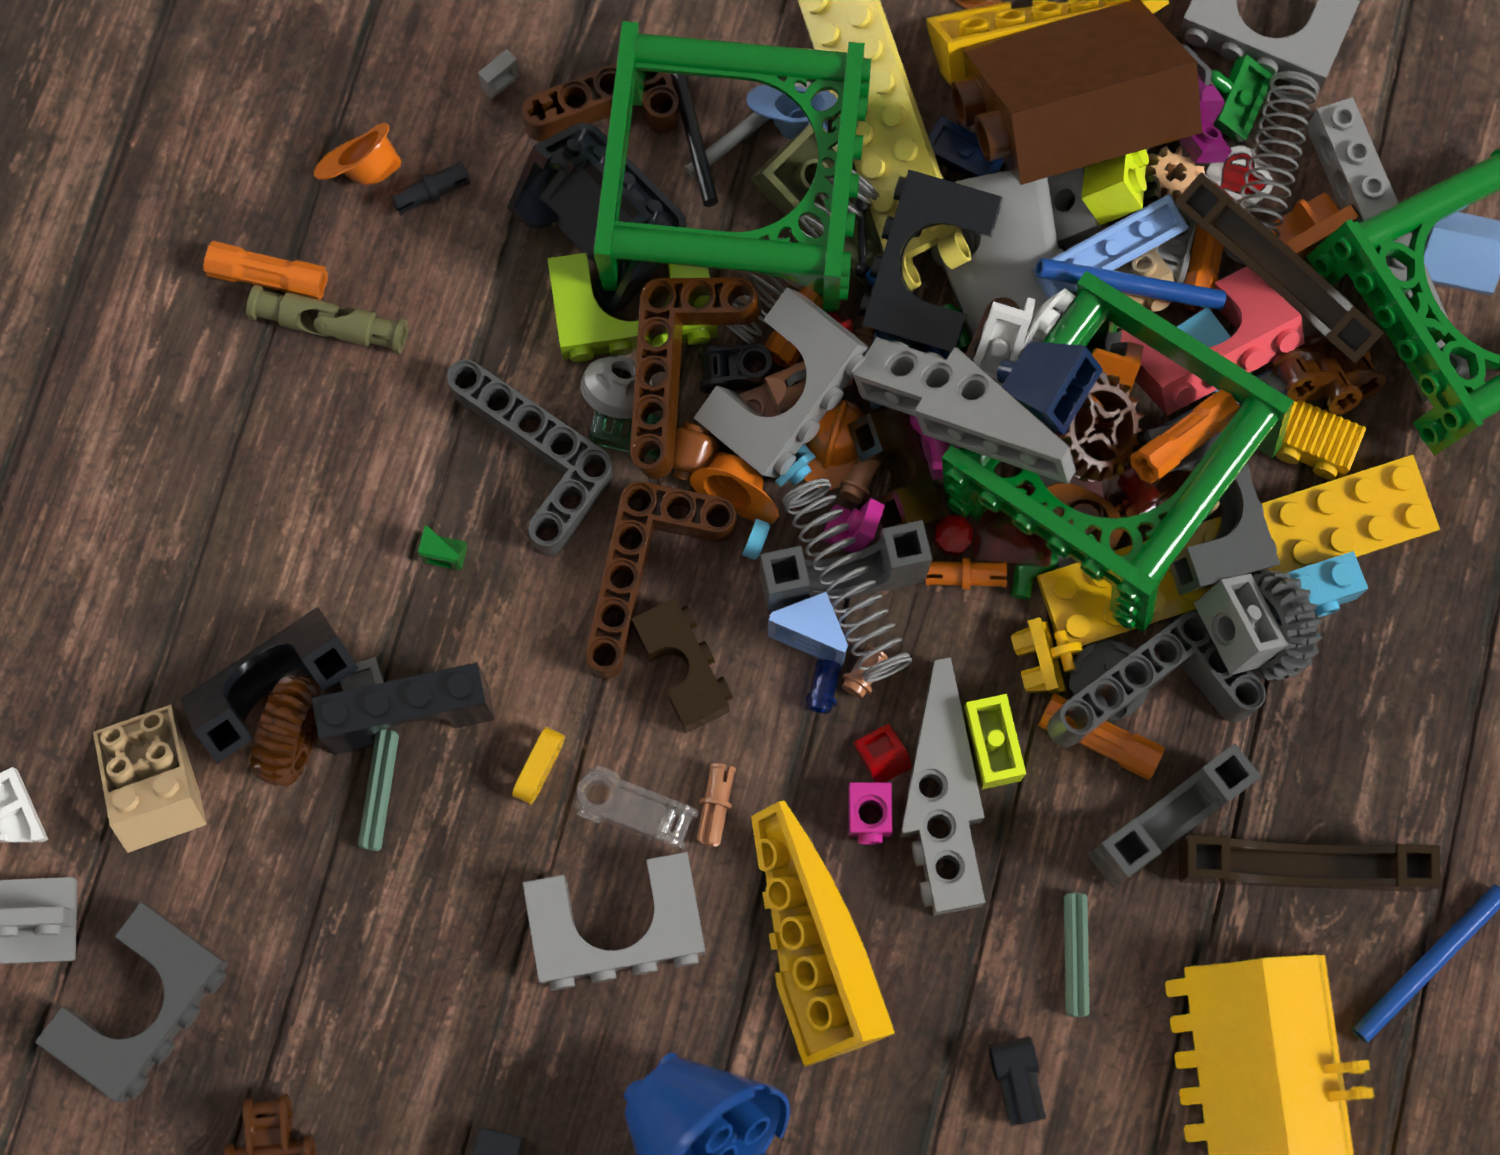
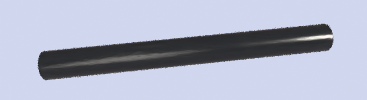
(695, 140)

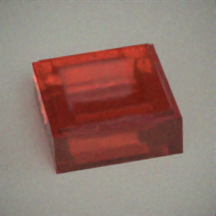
(1139, 491)

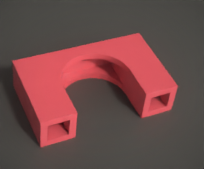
(1264, 330)

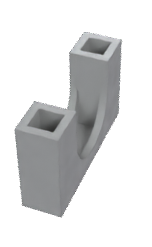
(1309, 52)
(830, 360)
(565, 956)

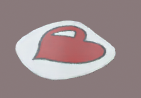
(1231, 174)

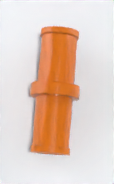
(967, 574)

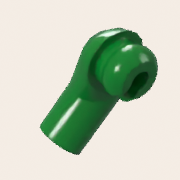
(1025, 575)

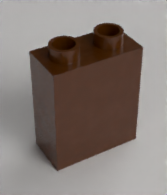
(1078, 91)

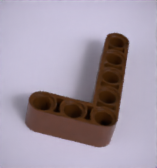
(668, 356)
(634, 561)

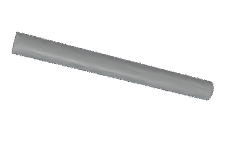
(733, 138)

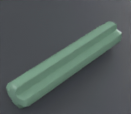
(378, 790)
(1076, 955)

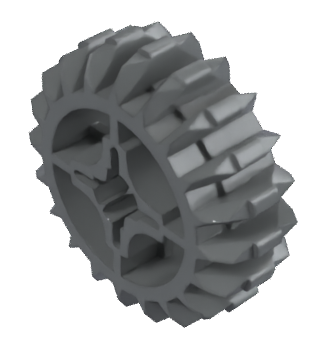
(1296, 620)

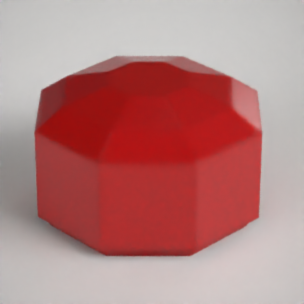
(953, 535)

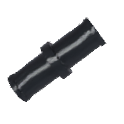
(430, 188)

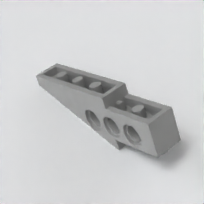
(961, 407)
(944, 757)

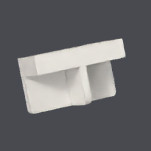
(1003, 336)

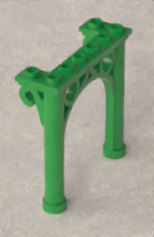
(1418, 322)

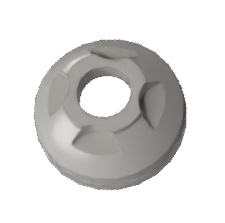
(605, 390)

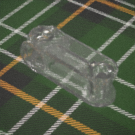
(635, 809)

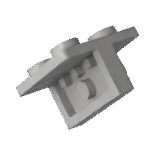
(38, 920)

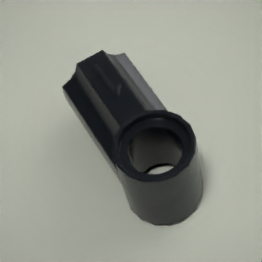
(1016, 1068)

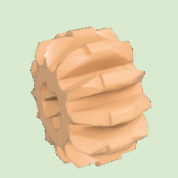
(1172, 166)

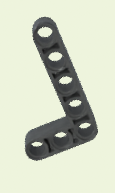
(540, 444)
(1149, 670)

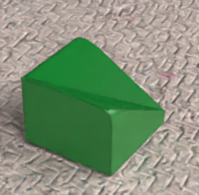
(441, 550)

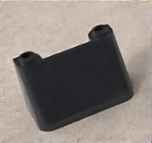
(565, 187)

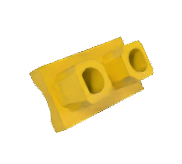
(1038, 640)

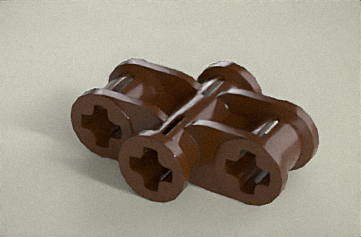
(1319, 372)
(270, 1134)

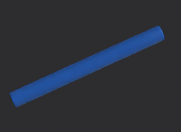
(1134, 284)
(1428, 965)

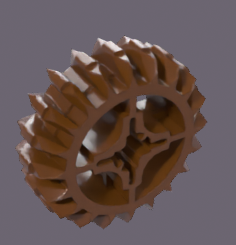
(1104, 432)
(286, 731)

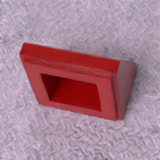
(883, 754)

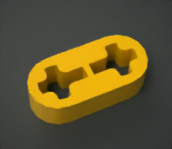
(538, 765)

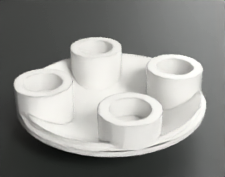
(1046, 316)

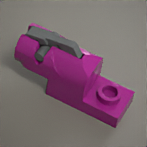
(1208, 145)

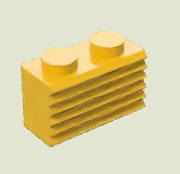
(1320, 440)

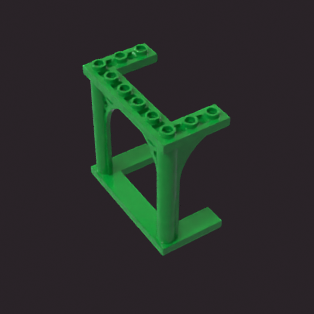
(810, 262)
(1258, 424)

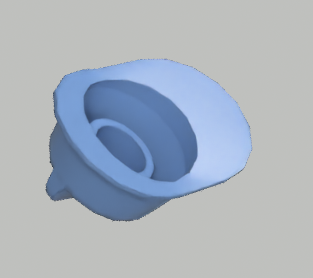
(785, 112)

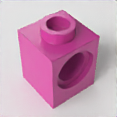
(875, 794)

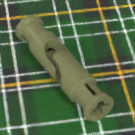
(345, 324)

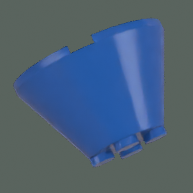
(702, 1111)

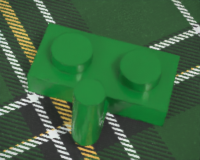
(1242, 96)

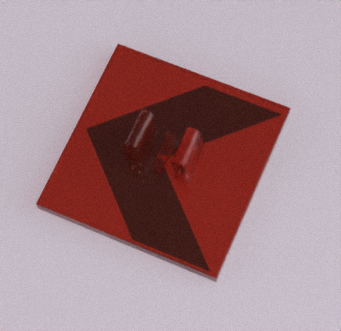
(1002, 541)

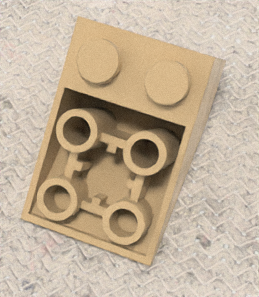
(148, 779)

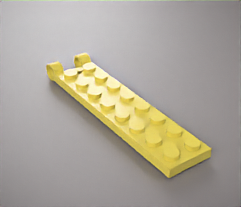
(893, 125)

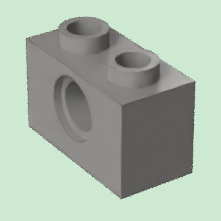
(1078, 222)
(1240, 623)

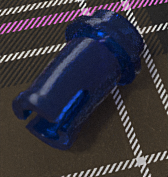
(823, 687)

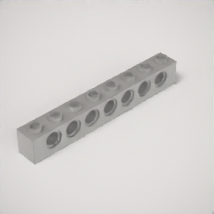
(1362, 182)

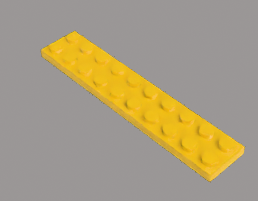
(1308, 526)

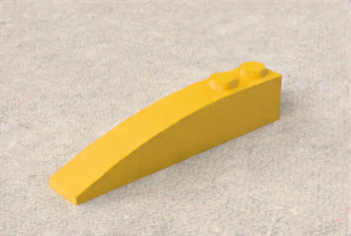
(977, 25)
(821, 959)

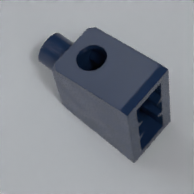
(1051, 381)

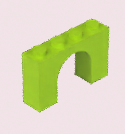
(589, 331)

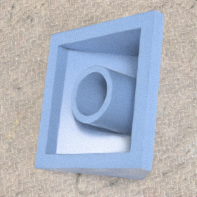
(1464, 253)
(810, 628)

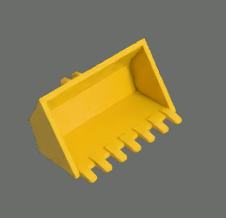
(1265, 1058)

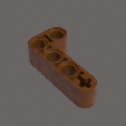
(597, 103)

